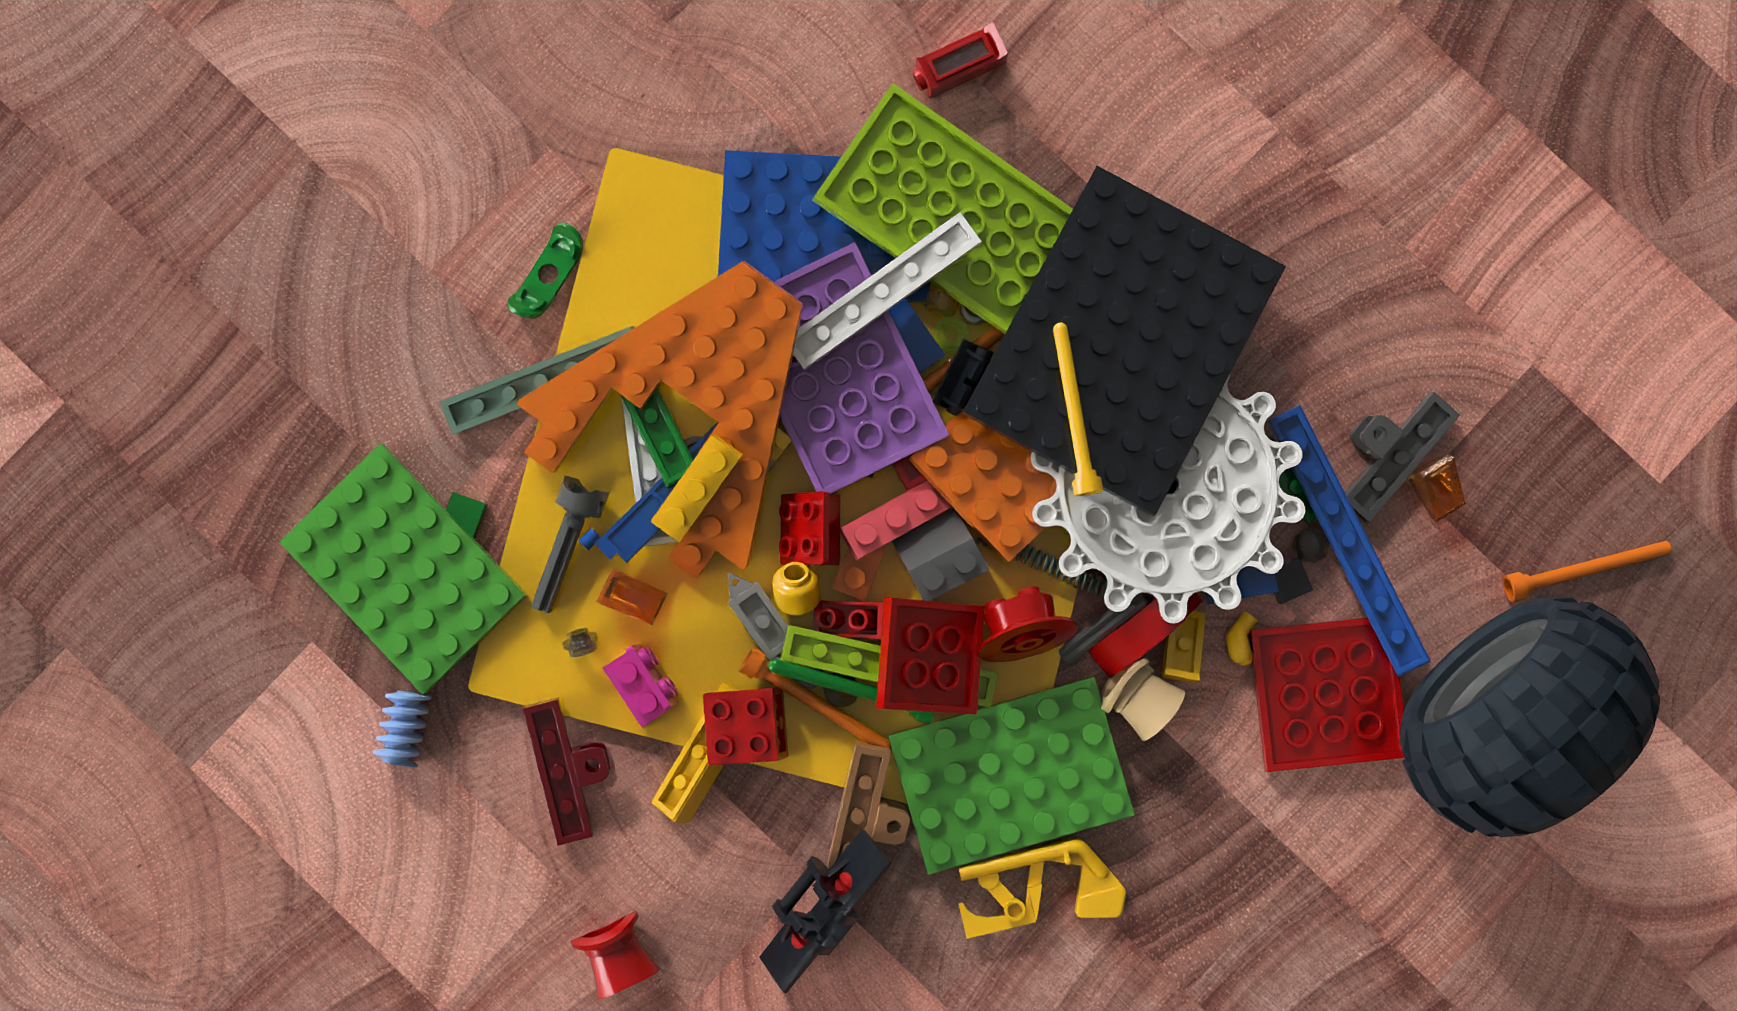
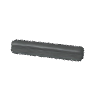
(1100, 629)

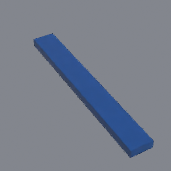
(1351, 544)

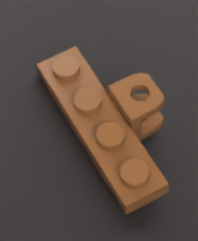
(863, 805)

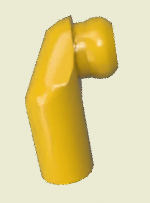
(1237, 639)

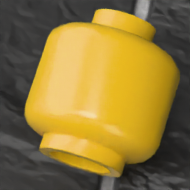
(796, 588)

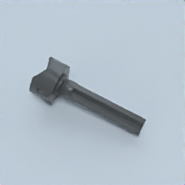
(579, 505)

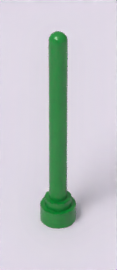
(835, 683)

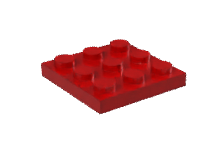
(930, 656)

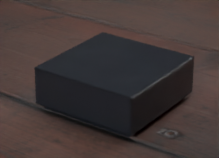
(1292, 581)

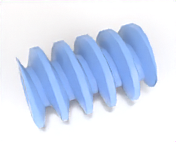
(402, 727)

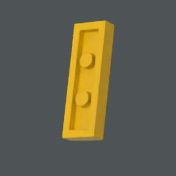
(696, 487)

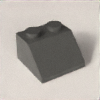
(940, 555)

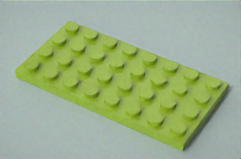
(916, 173)

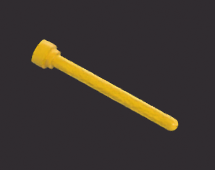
(1086, 479)

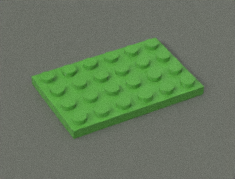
(403, 569)
(1011, 775)

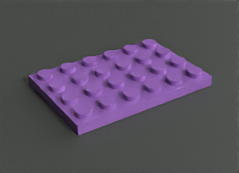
(864, 398)

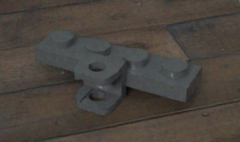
(1395, 452)

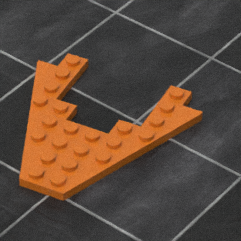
(723, 352)

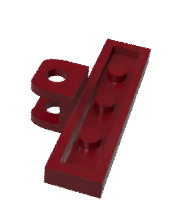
(564, 769)

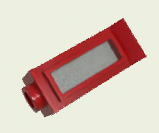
(960, 61)

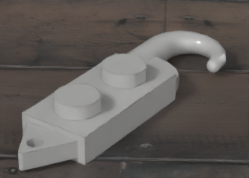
(760, 618)

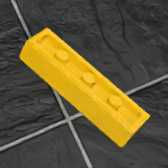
(689, 776)

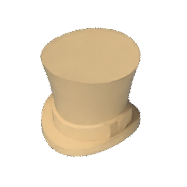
(1142, 698)

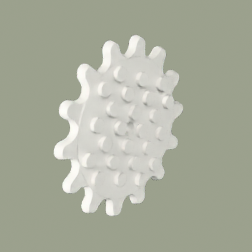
(1201, 532)

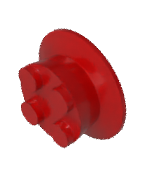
(1023, 627)

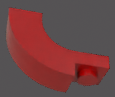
(1136, 637)

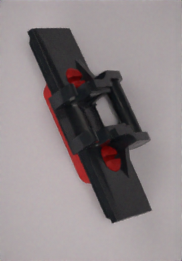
(831, 918)

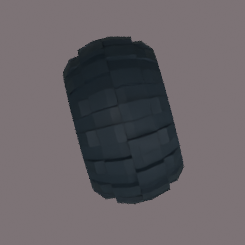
(1530, 717)

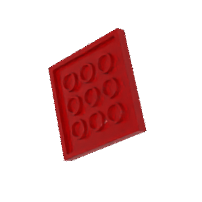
(1325, 695)

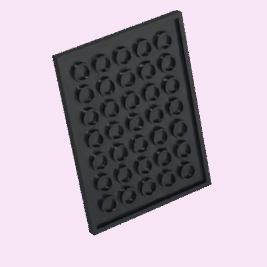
(1153, 334)

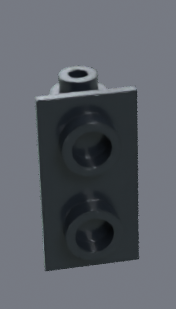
(962, 376)

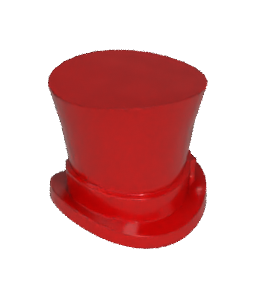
(616, 956)

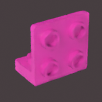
(641, 684)

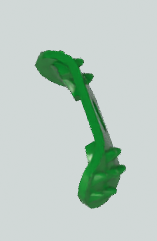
(562, 252)

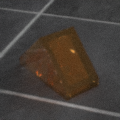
(1438, 486)
(631, 596)

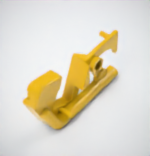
(1097, 891)

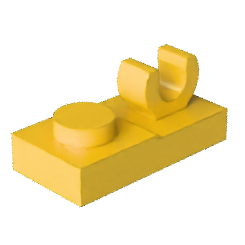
(1184, 650)

